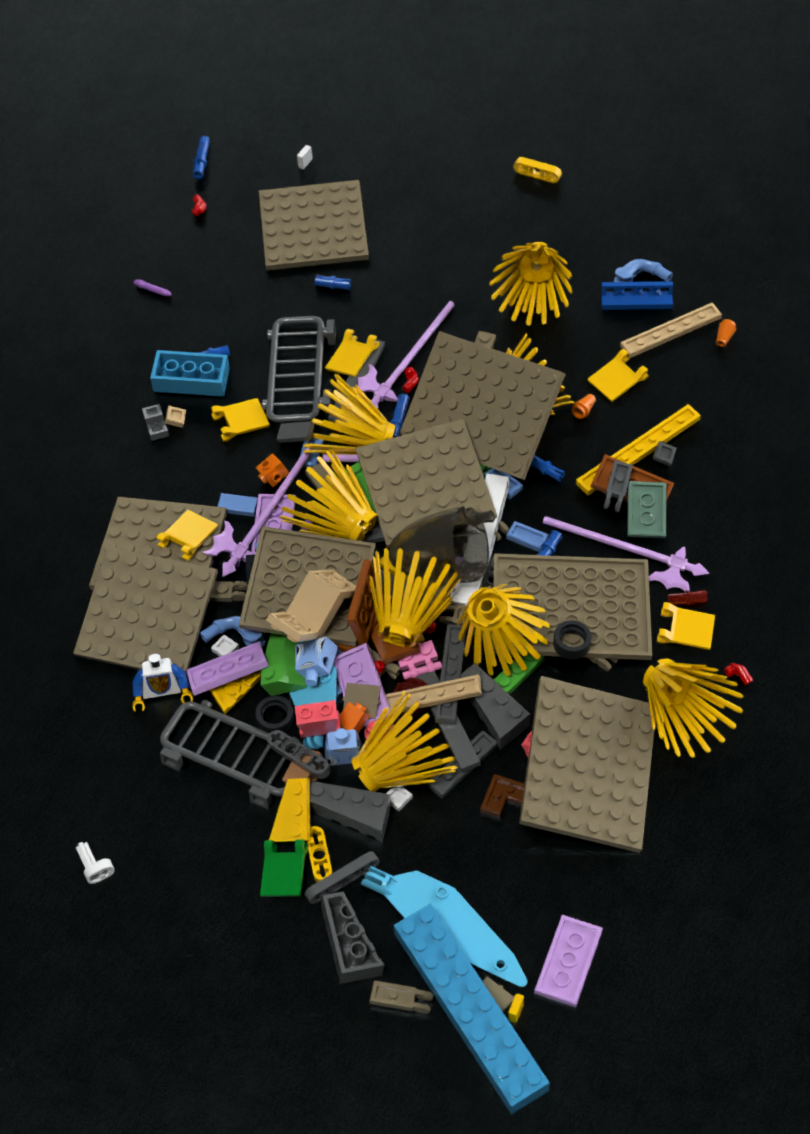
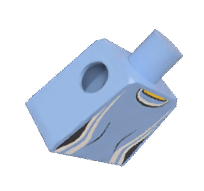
(315, 659)
(342, 746)

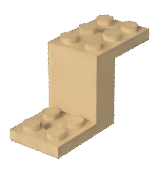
(313, 606)

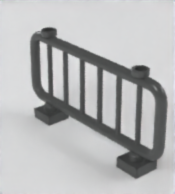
(322, 332)
(172, 754)

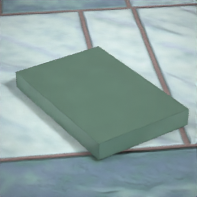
(646, 509)

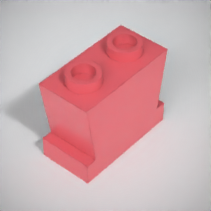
(317, 718)

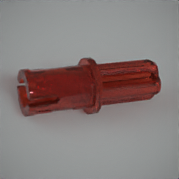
(688, 597)

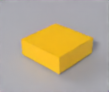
(516, 1008)

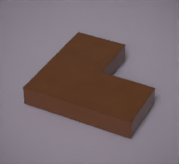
(500, 791)

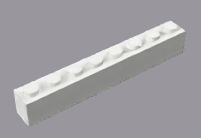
(498, 489)

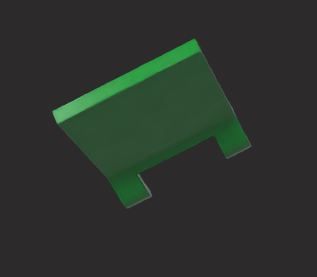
(283, 870)

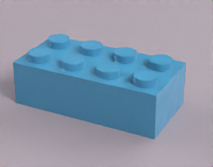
(190, 373)

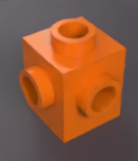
(272, 470)

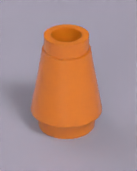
(725, 332)
(583, 406)

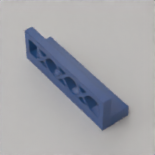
(637, 298)

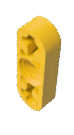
(526, 167)
(322, 846)

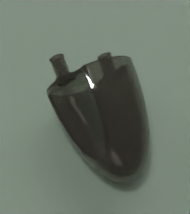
(452, 537)

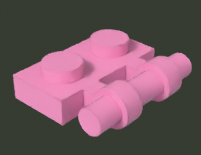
(425, 656)

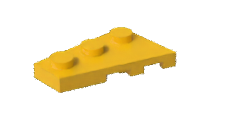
(232, 692)
(293, 813)

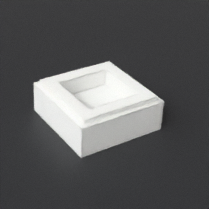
(304, 157)
(224, 646)
(399, 797)

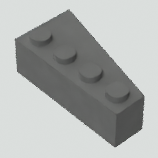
(498, 709)
(352, 807)
(350, 946)

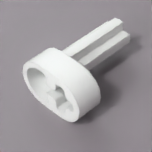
(94, 870)

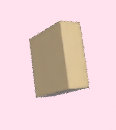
(175, 416)

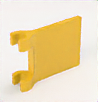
(351, 354)
(617, 377)
(241, 418)
(188, 532)
(687, 627)

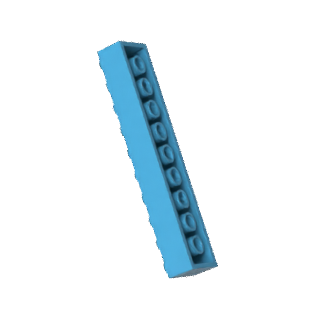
(471, 1009)

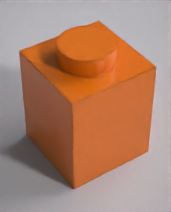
(353, 717)

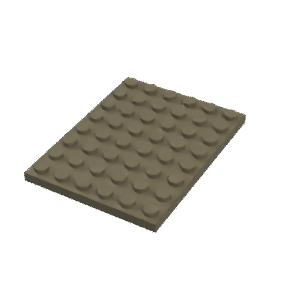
(494, 392)
(599, 592)
(588, 765)

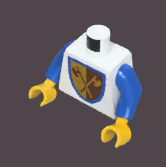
(158, 679)

